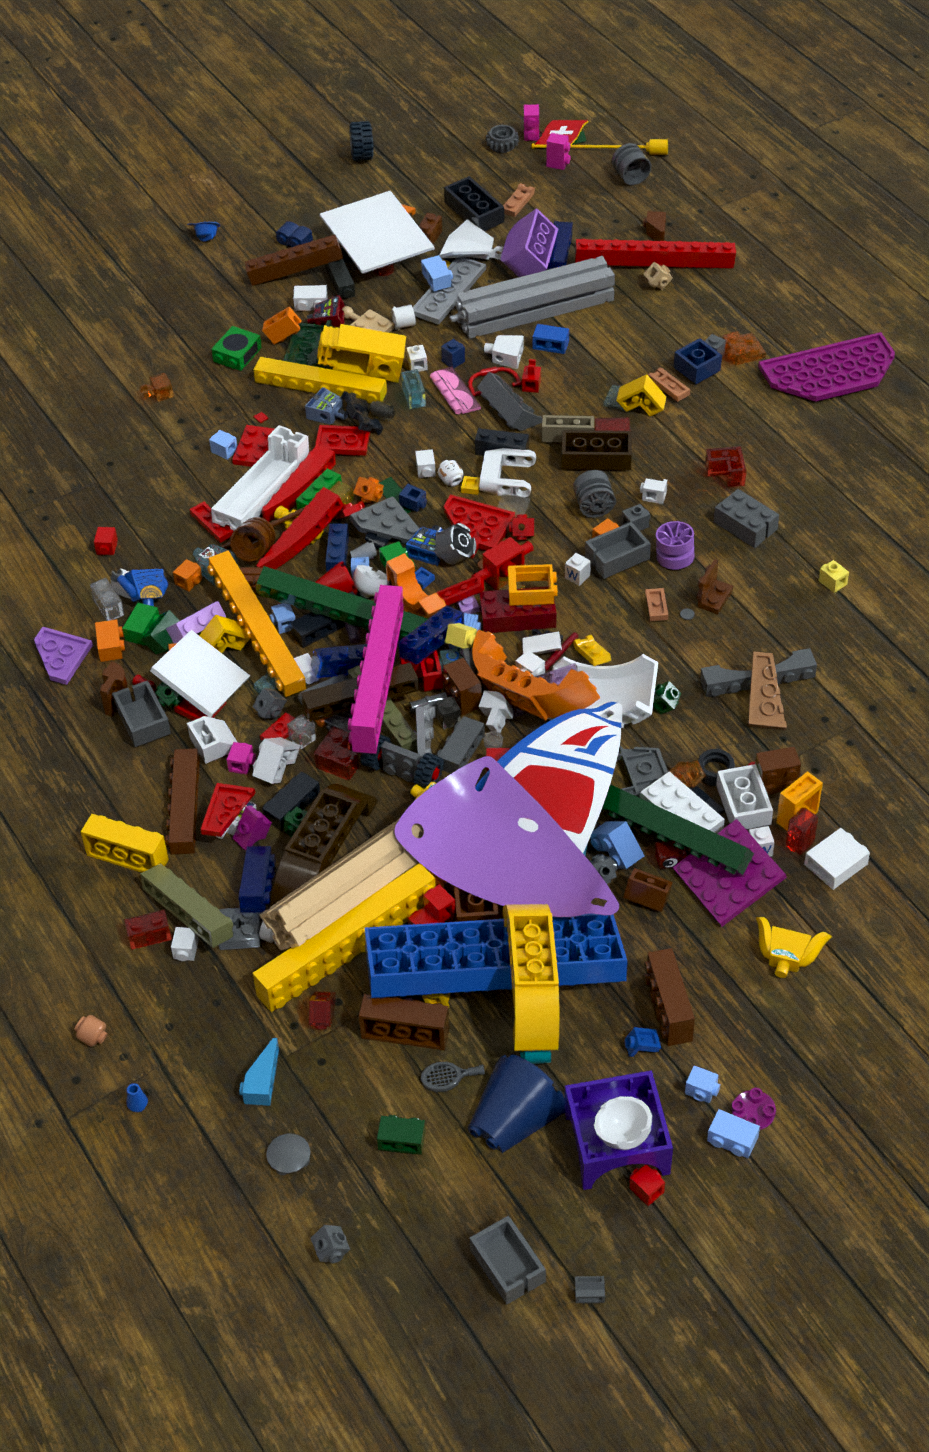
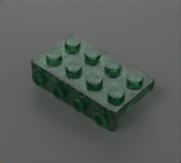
(305, 344)

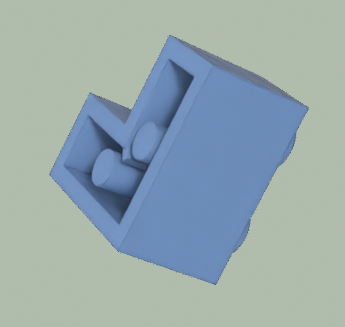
(618, 841)

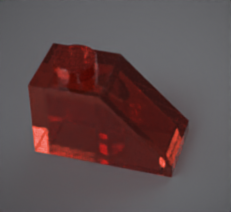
(321, 1009)

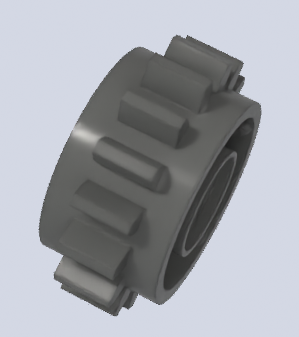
(502, 138)

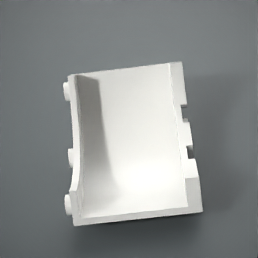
(627, 684)

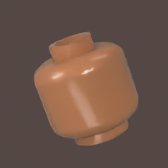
(90, 1030)

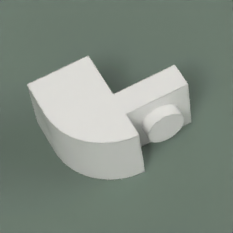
(496, 709)

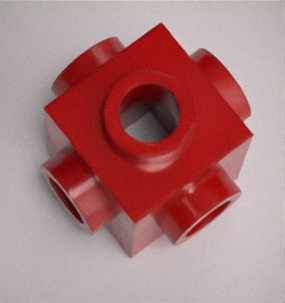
(529, 527)

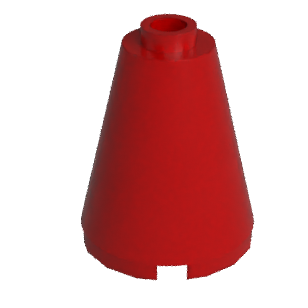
(338, 578)

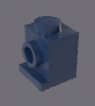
(412, 498)

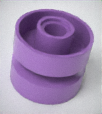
(675, 545)

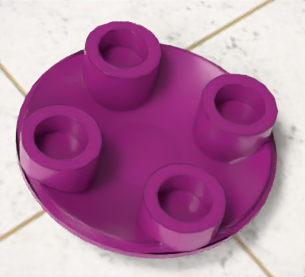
(754, 1107)

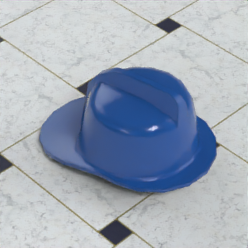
(205, 230)

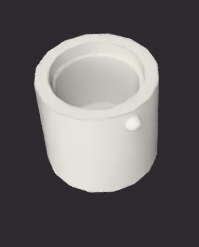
(403, 316)

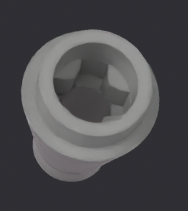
(365, 550)

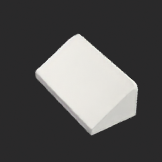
(542, 643)

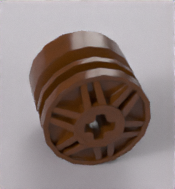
(252, 539)

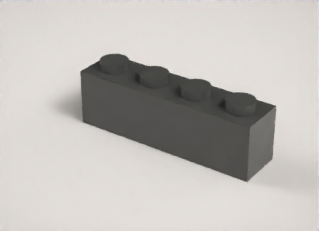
(508, 403)

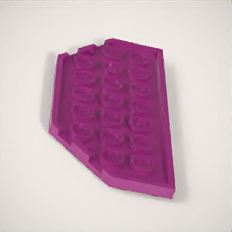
(831, 368)

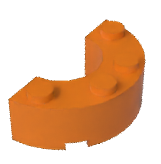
(415, 601)

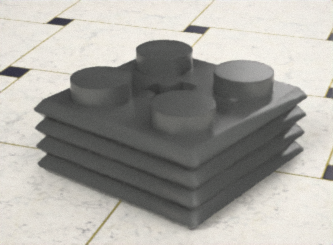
(248, 933)

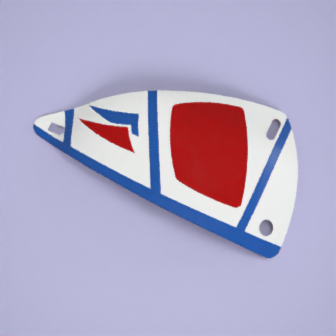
(568, 768)

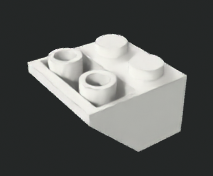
(211, 737)

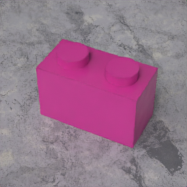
(531, 122)
(557, 151)

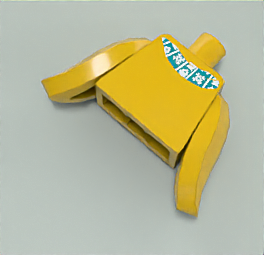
(787, 948)

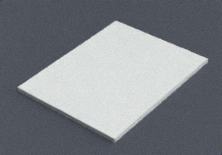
(376, 231)

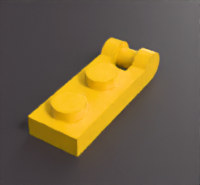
(592, 650)

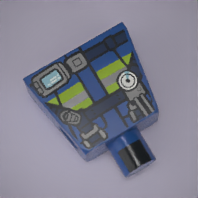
(423, 545)

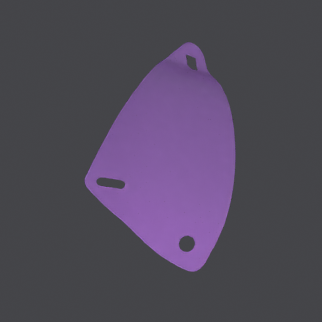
(483, 850)

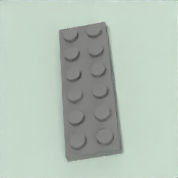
(437, 304)

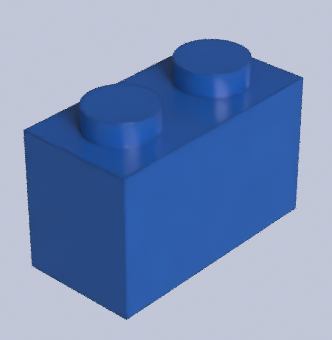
(550, 338)

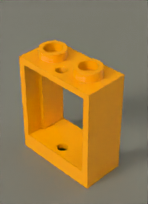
(532, 573)
(802, 793)

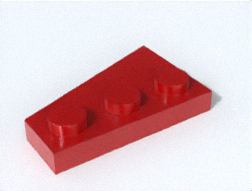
(225, 807)

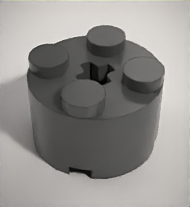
(455, 544)

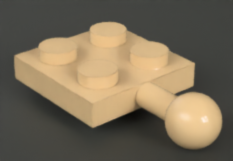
(369, 320)

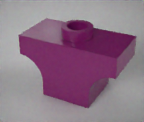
(251, 827)

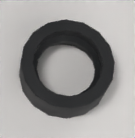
(714, 755)

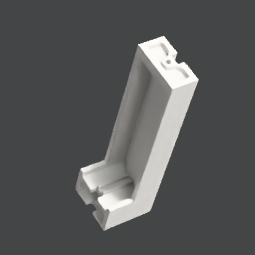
(263, 479)

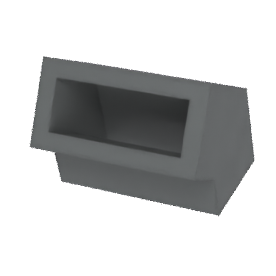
(589, 1289)

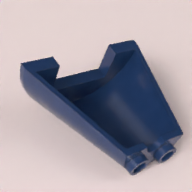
(515, 1103)

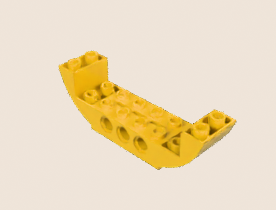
(533, 976)

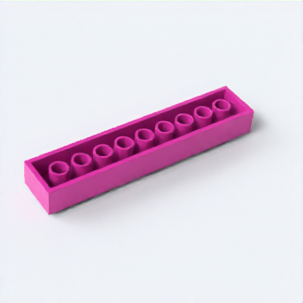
(376, 669)

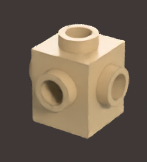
(658, 276)

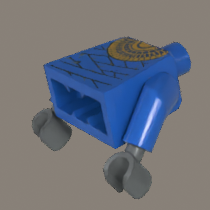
(142, 585)

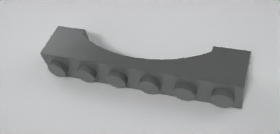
(722, 681)

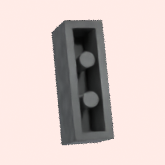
(461, 744)

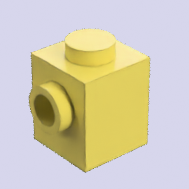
(833, 576)
(460, 635)

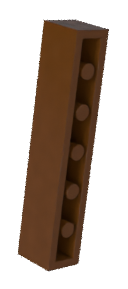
(293, 260)
(183, 801)

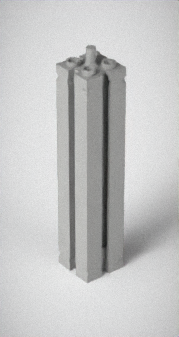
(534, 297)

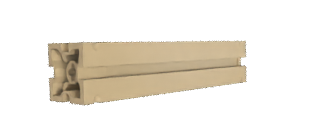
(339, 888)

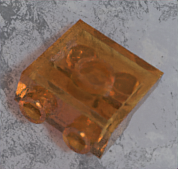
(743, 347)

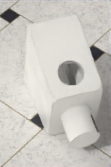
(506, 350)

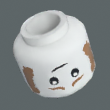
(450, 473)

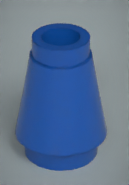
(136, 1099)

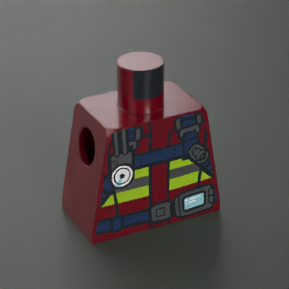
(328, 310)

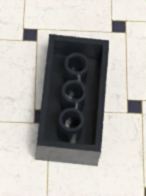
(474, 203)

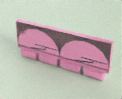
(454, 391)

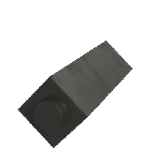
(341, 278)

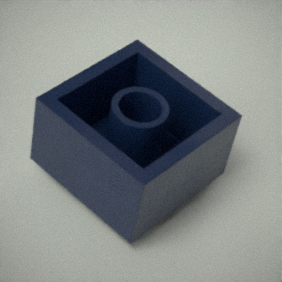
(697, 361)

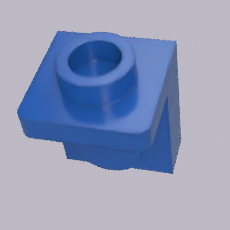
(642, 1040)

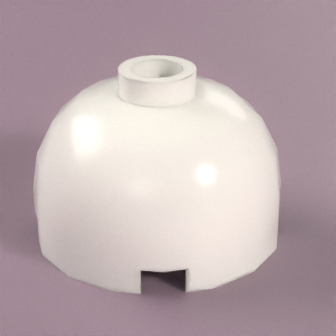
(368, 581)

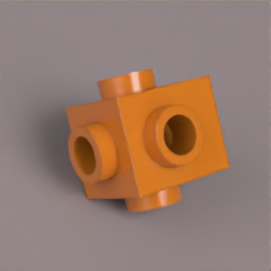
(369, 489)

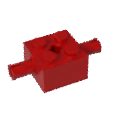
(500, 557)

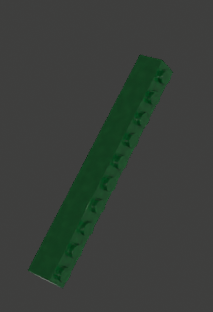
(325, 600)
(678, 830)

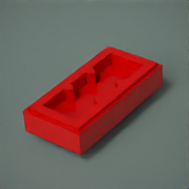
(279, 728)

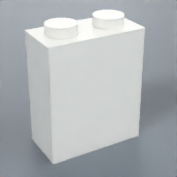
(837, 858)

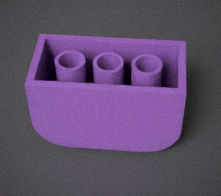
(529, 244)

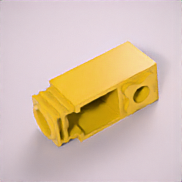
(362, 351)

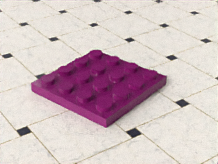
(726, 893)

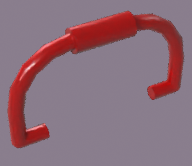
(484, 372)

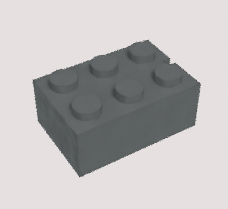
(746, 518)
(617, 550)
(143, 717)
(507, 1259)

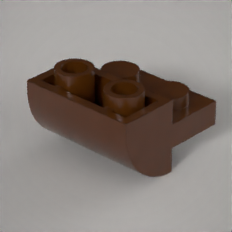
(114, 681)

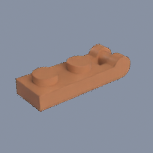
(518, 200)
(669, 384)

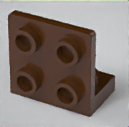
(712, 592)

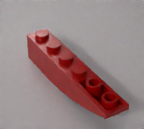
(308, 471)
(303, 529)

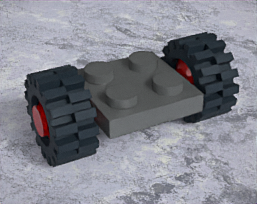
(404, 763)

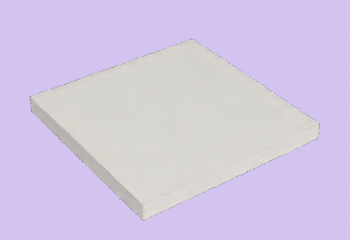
(200, 673)

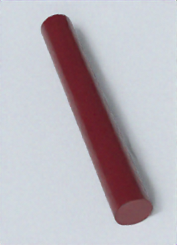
(557, 654)

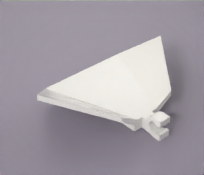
(470, 242)

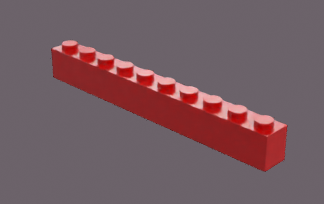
(661, 252)

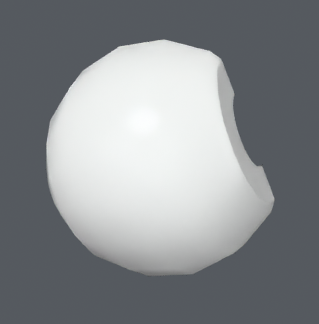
(623, 1122)

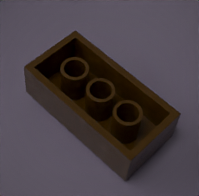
(596, 450)

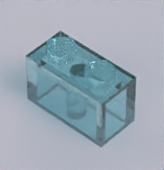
(413, 389)

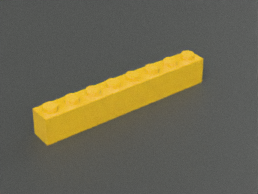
(313, 378)

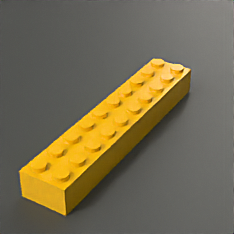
(342, 940)

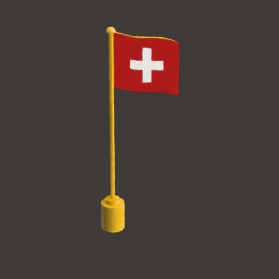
(573, 128)

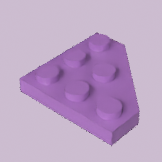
(61, 653)

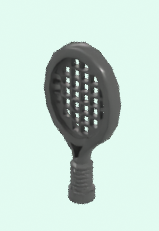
(460, 1073)

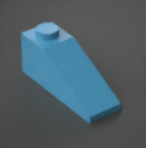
(260, 1077)

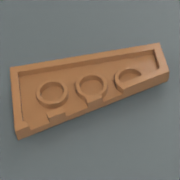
(765, 699)

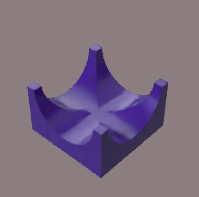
(597, 1158)

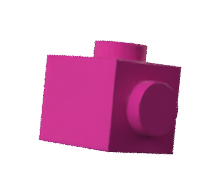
(240, 758)

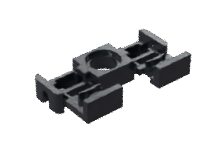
(359, 410)

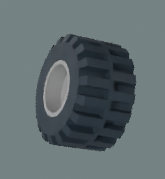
(361, 140)

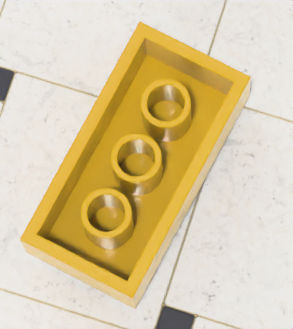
(123, 844)

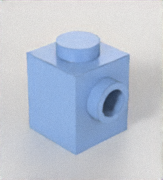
(223, 444)
(282, 616)
(702, 1084)

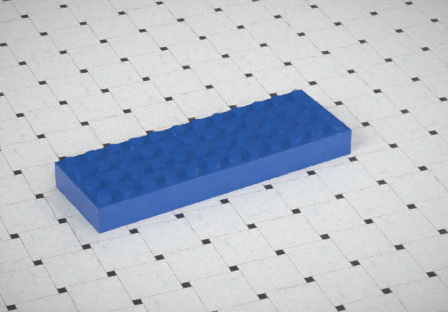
(477, 957)

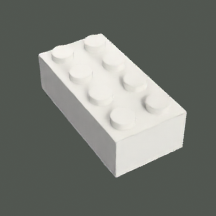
(677, 798)

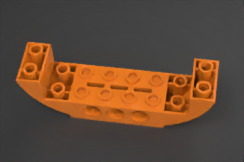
(524, 689)

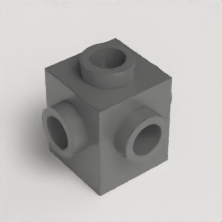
(269, 703)
(605, 866)
(330, 1244)

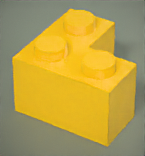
(642, 393)
(224, 633)

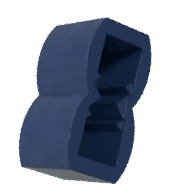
(293, 235)

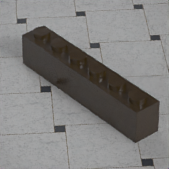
(340, 696)

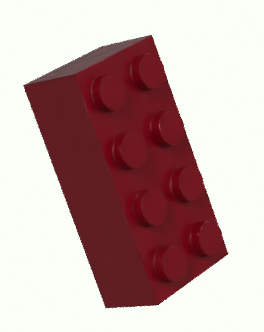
(501, 617)

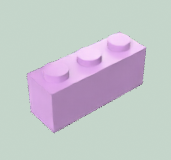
(195, 622)

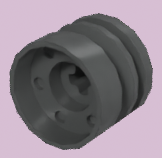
(631, 164)
(594, 493)

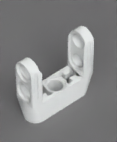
(491, 470)

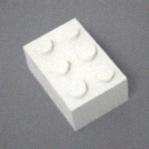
(744, 796)

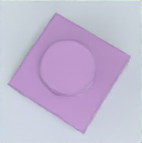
(468, 605)

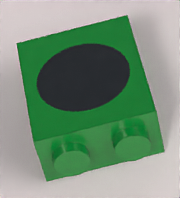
(236, 348)

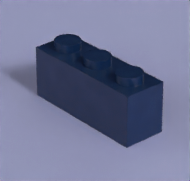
(337, 545)

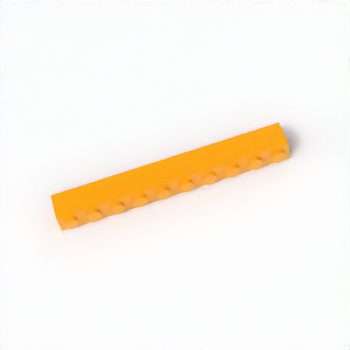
(256, 624)

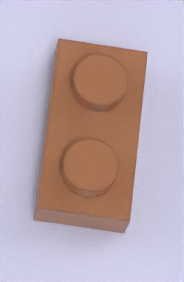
(656, 604)

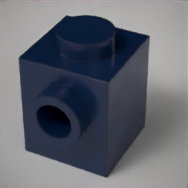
(453, 353)

